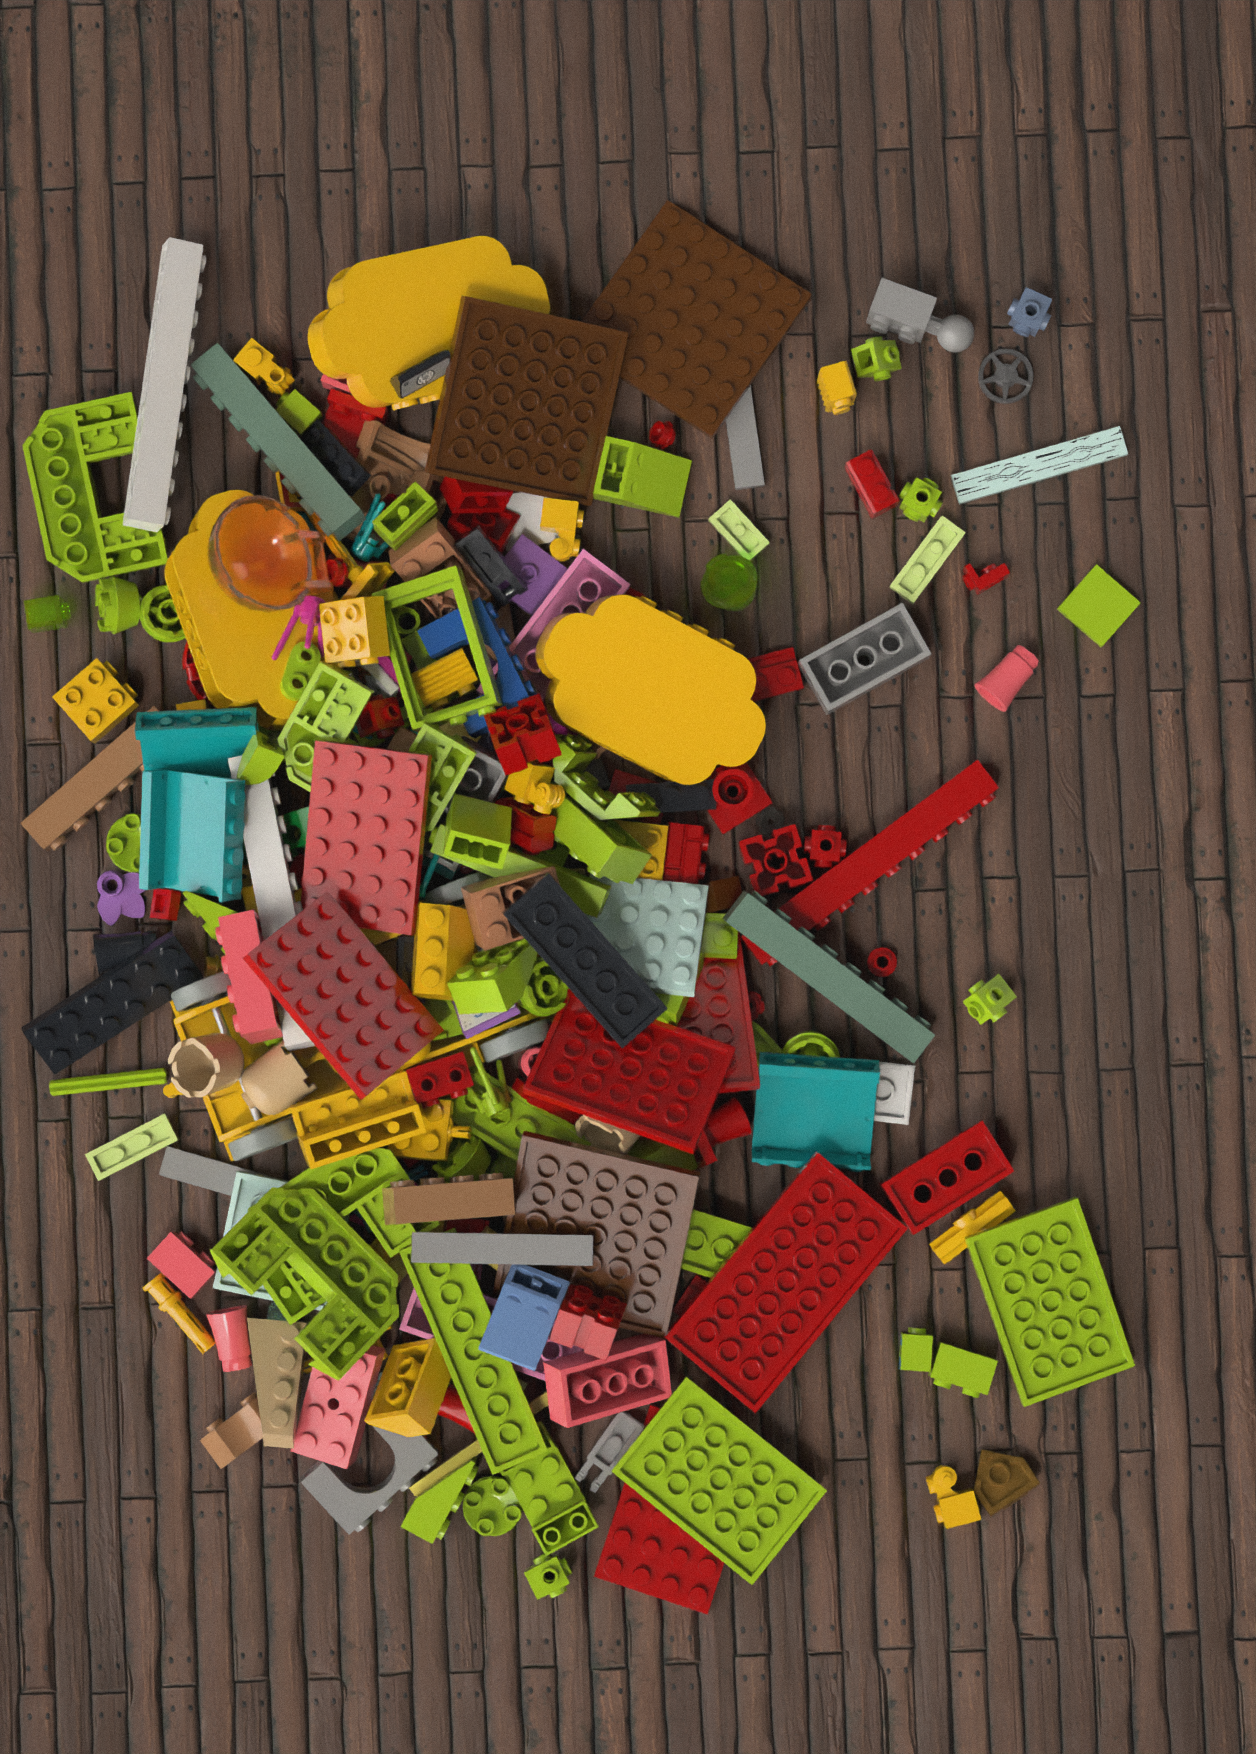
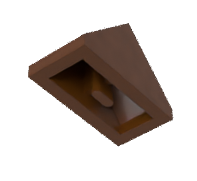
(722, 894)

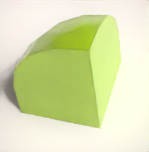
(259, 760)

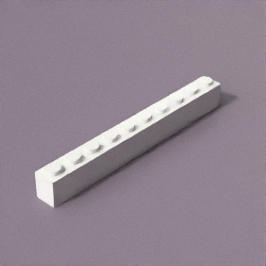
(163, 385)
(271, 876)

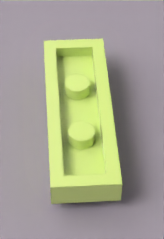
(927, 559)
(132, 1147)

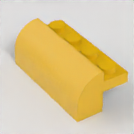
(345, 1126)

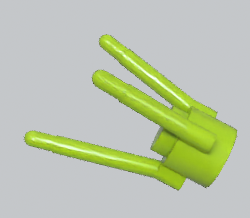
(494, 1102)

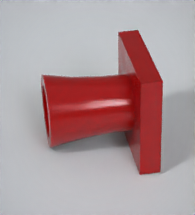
(735, 810)
(723, 1125)

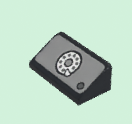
(421, 374)

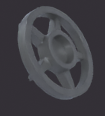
(1005, 376)

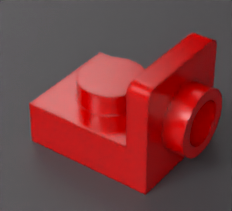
(990, 577)

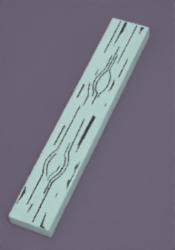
(1039, 465)

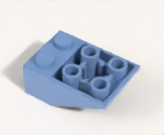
(524, 1315)

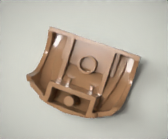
(394, 466)

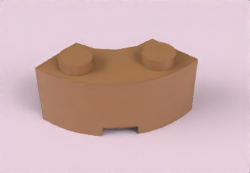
(236, 1434)

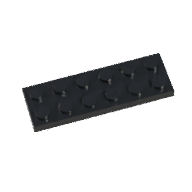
(584, 960)
(111, 1002)

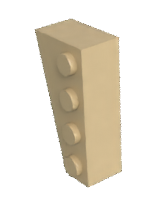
(278, 1377)

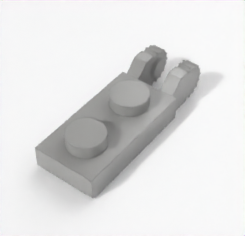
(611, 1447)

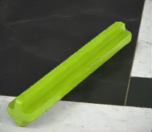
(108, 1081)

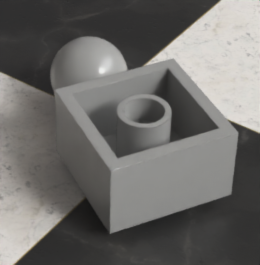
(909, 316)

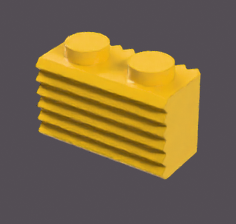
(836, 388)
(445, 679)

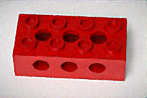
(967, 1183)

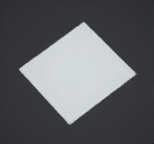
(530, 509)

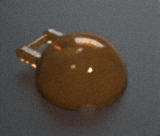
(264, 556)

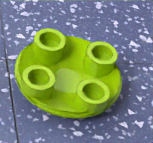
(124, 842)
(491, 1506)

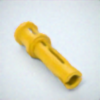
(170, 1301)

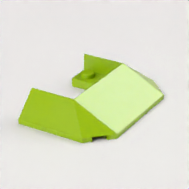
(66, 495)
(330, 712)
(345, 1187)
(330, 1257)

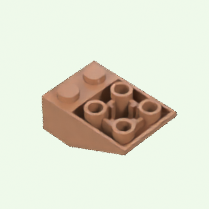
(430, 551)
(490, 898)

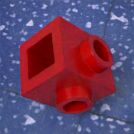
(384, 716)
(823, 858)

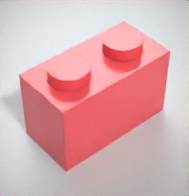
(182, 1263)

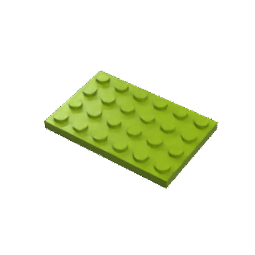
(1049, 1301)
(719, 1480)

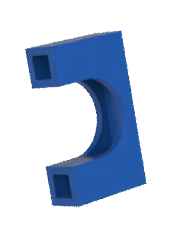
(449, 635)

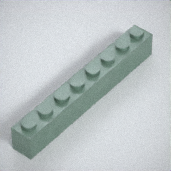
(278, 442)
(828, 976)

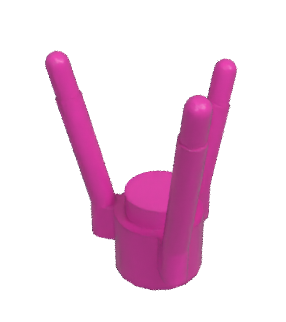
(310, 616)

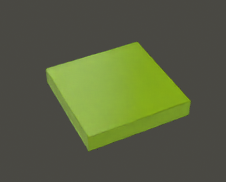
(1098, 605)

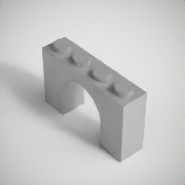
(354, 1504)

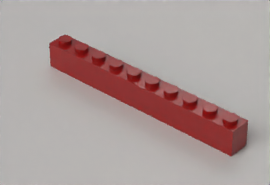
(885, 852)

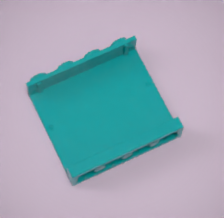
(195, 738)
(192, 833)
(814, 1107)

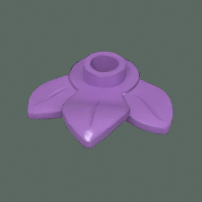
(123, 900)

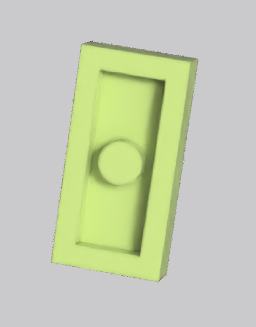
(738, 531)

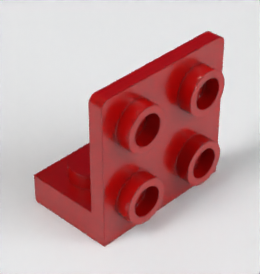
(347, 417)

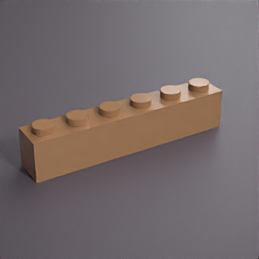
(87, 791)

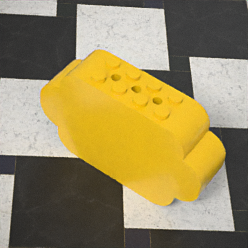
(406, 308)
(226, 640)
(651, 688)

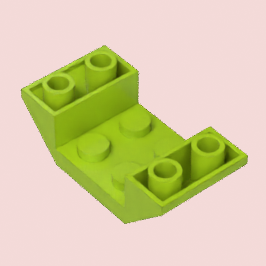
(584, 788)
(551, 1498)

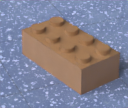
(448, 1201)

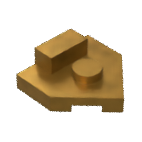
(1002, 1480)

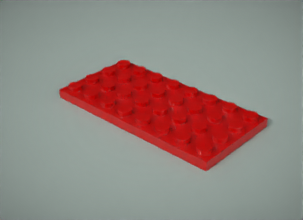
(785, 1282)

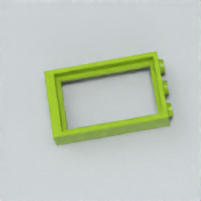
(425, 587)

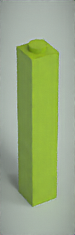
(586, 892)

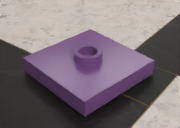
(536, 569)

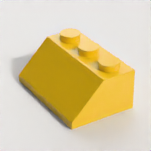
(440, 948)
(410, 1389)

